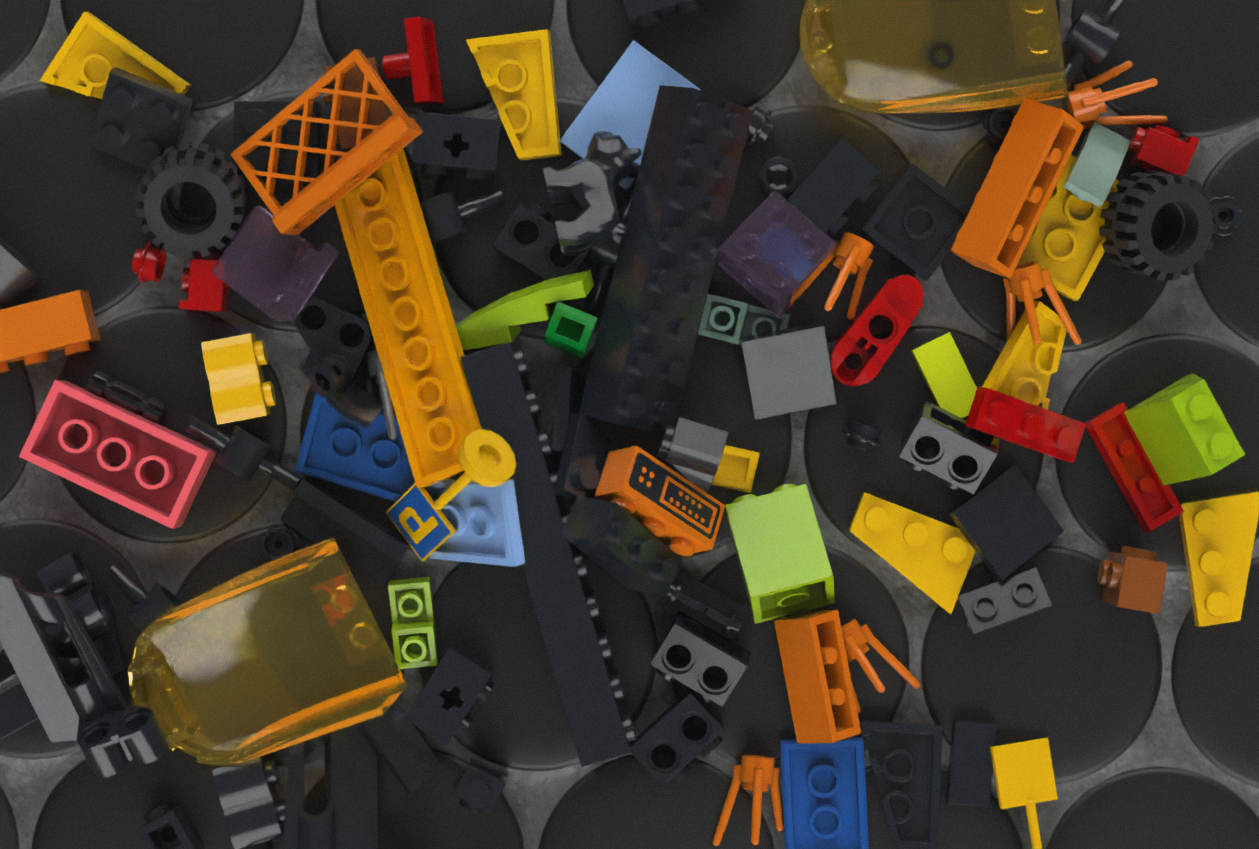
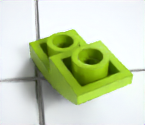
(413, 622)

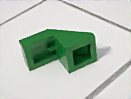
(570, 329)

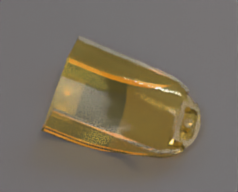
(878, 59)
(266, 660)

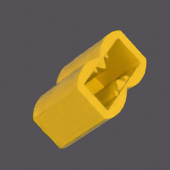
(238, 378)

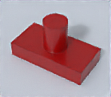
(419, 62)

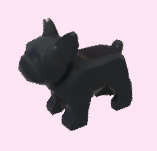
(591, 188)

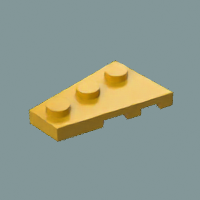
(97, 49)
(522, 84)
(1026, 367)
(917, 546)
(1218, 554)

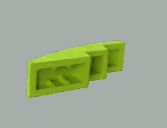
(501, 319)

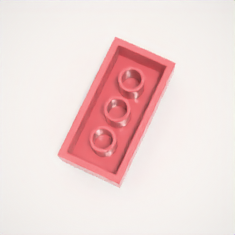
(117, 454)

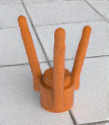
(1087, 103)
(851, 256)
(1027, 285)
(855, 645)
(757, 774)

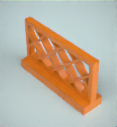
(347, 172)

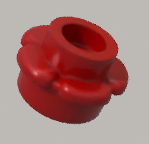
(149, 263)

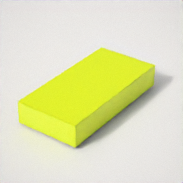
(946, 375)

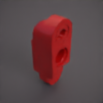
(897, 303)

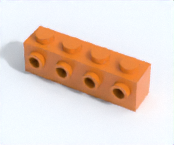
(1017, 187)

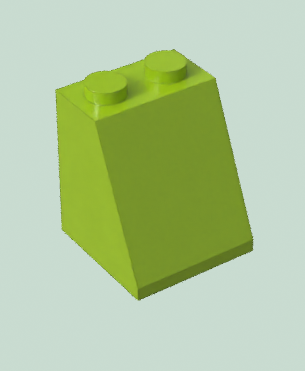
(1184, 431)
(780, 552)

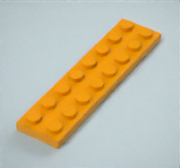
(409, 319)

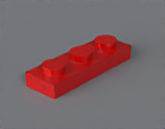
(1025, 424)
(1132, 469)

